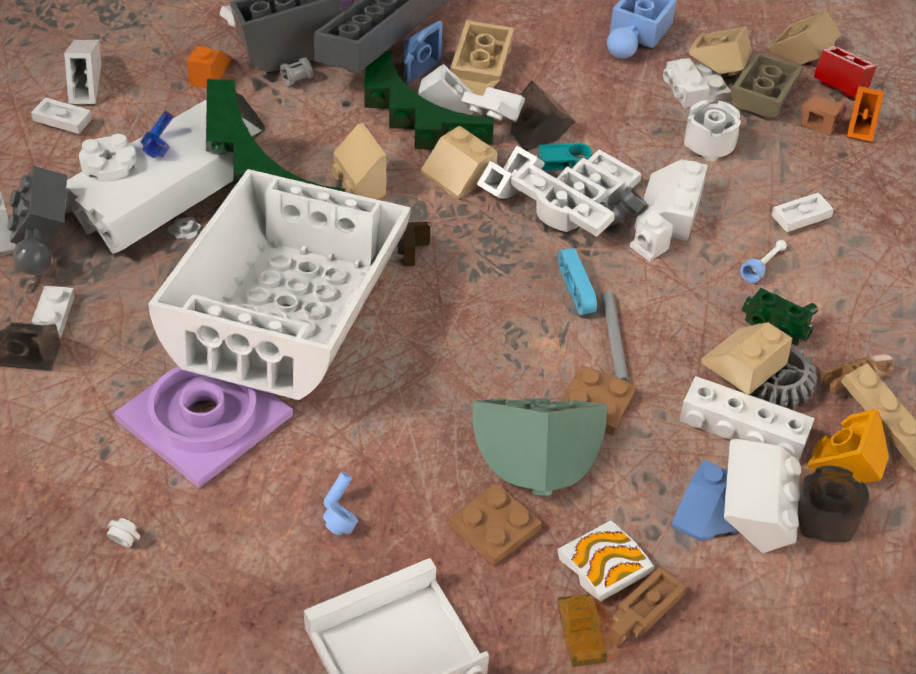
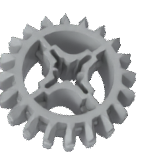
(791, 384)

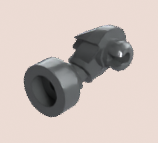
(630, 203)

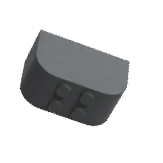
(281, 29)

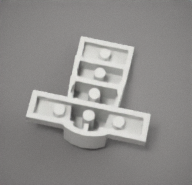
(577, 192)

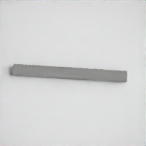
(615, 336)

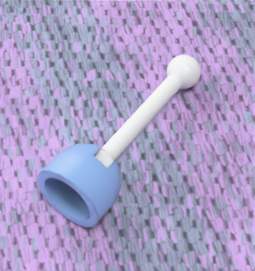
(753, 265)

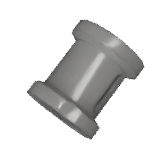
(296, 71)

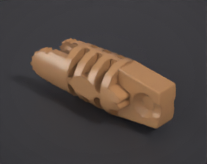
(881, 364)

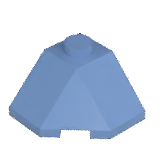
(422, 52)
(703, 505)

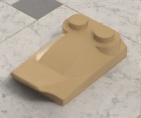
(482, 55)

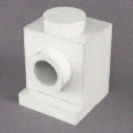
(652, 236)

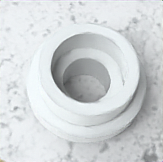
(123, 532)

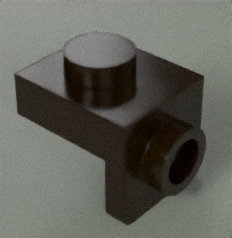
(414, 235)

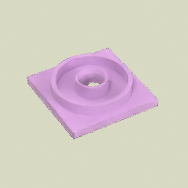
(201, 442)

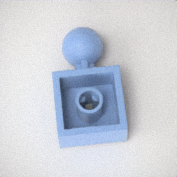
(639, 23)

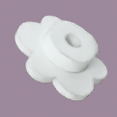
(185, 228)

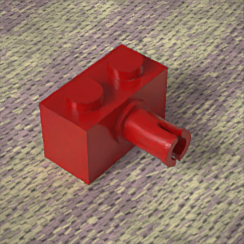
(844, 71)

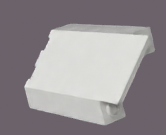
(155, 187)

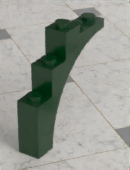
(410, 111)
(228, 133)

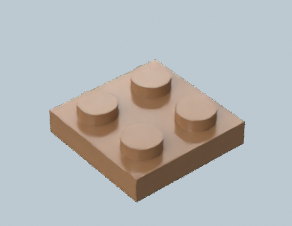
(602, 388)
(495, 524)

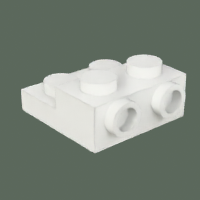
(695, 82)

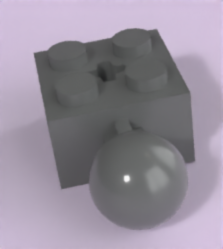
(36, 218)

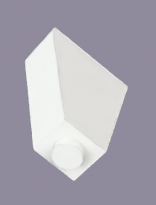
(83, 71)

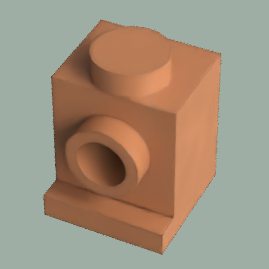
(821, 114)

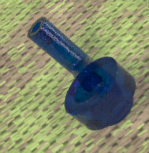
(151, 141)

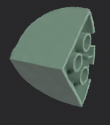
(539, 440)

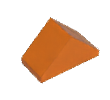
(865, 114)

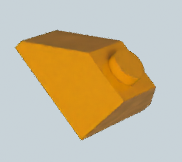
(856, 447)

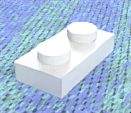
(61, 115)
(802, 212)
(54, 306)

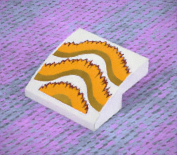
(605, 560)

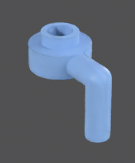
(338, 518)

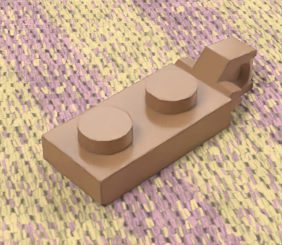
(646, 606)

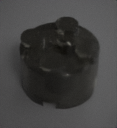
(831, 504)

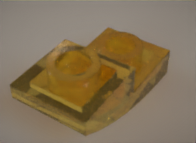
(581, 630)

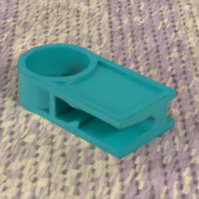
(560, 155)

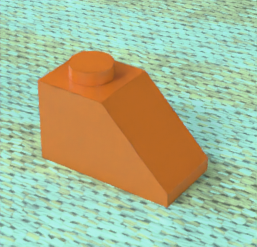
(206, 64)

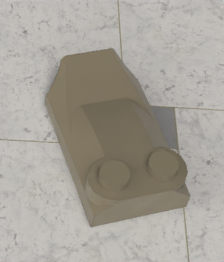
(765, 85)

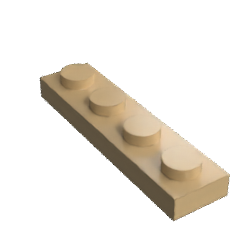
(896, 420)

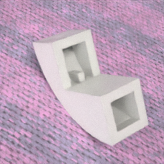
(497, 179)

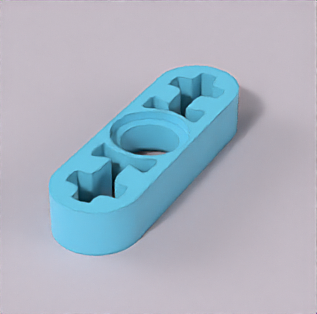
(577, 281)

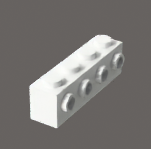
(743, 420)

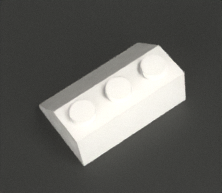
(675, 195)
(762, 493)

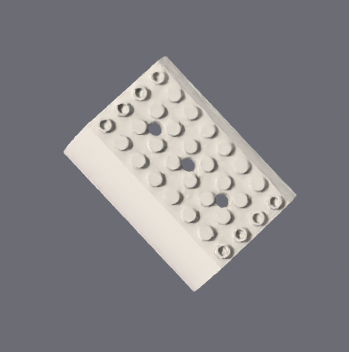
(229, 292)

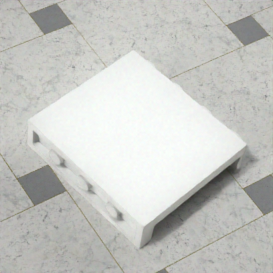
(394, 628)

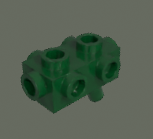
(781, 314)

